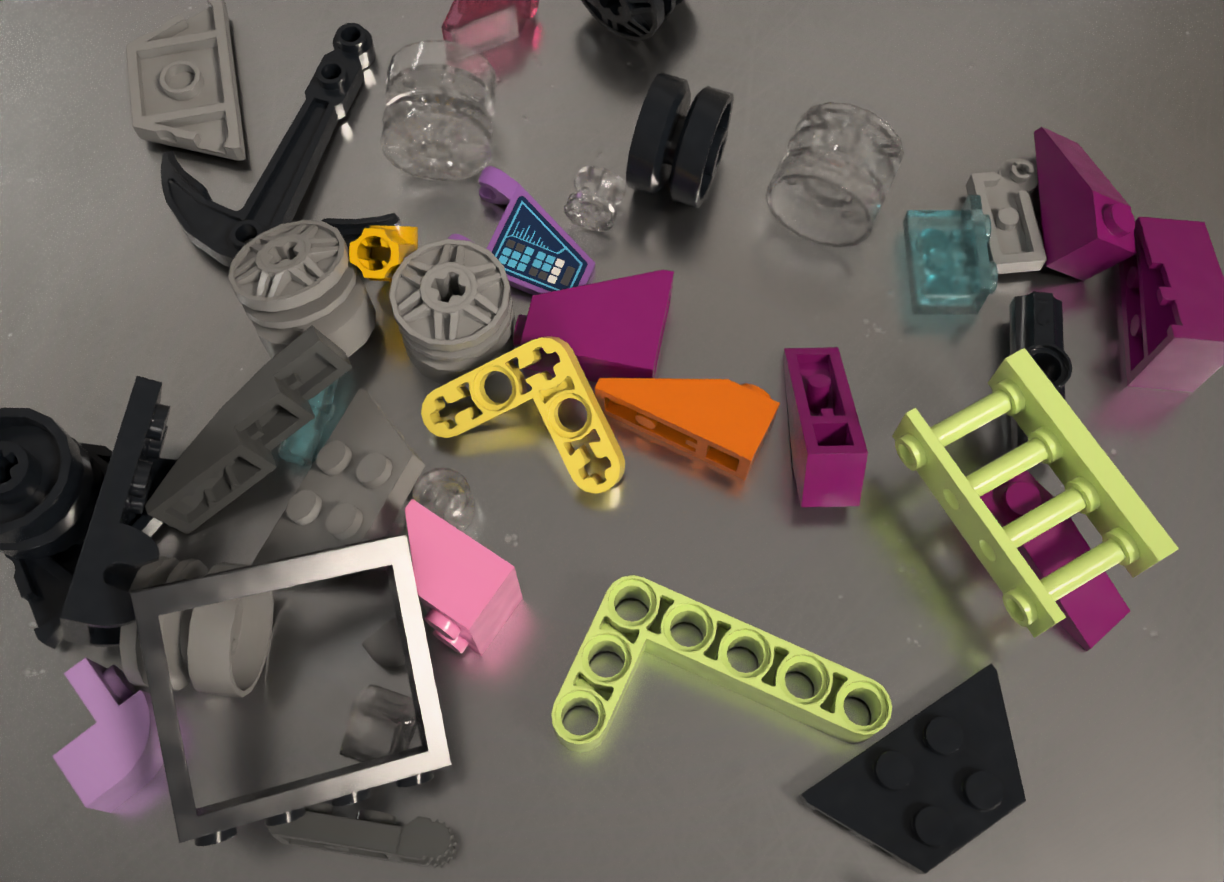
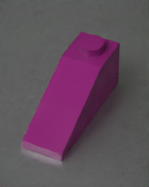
(1082, 213)
(824, 429)
(1091, 607)

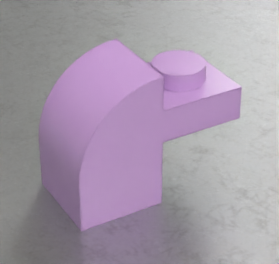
(123, 745)

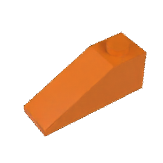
(699, 416)

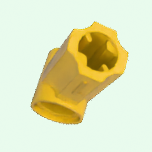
(382, 250)

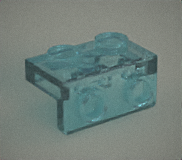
(949, 259)

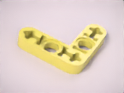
(547, 395)

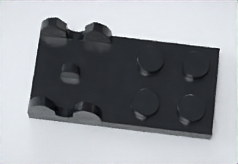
(112, 550)

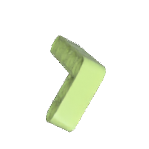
(710, 661)

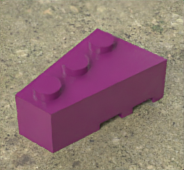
(1172, 306)

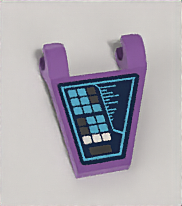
(529, 241)

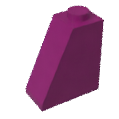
(608, 324)

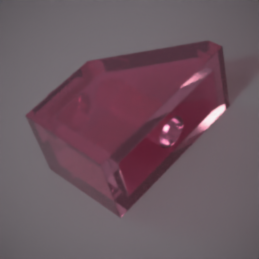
(487, 22)

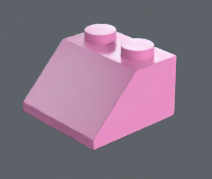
(459, 582)

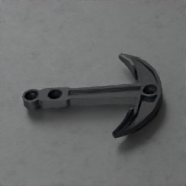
(290, 170)

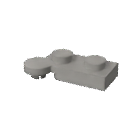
(1005, 197)

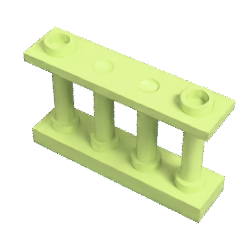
(1090, 480)

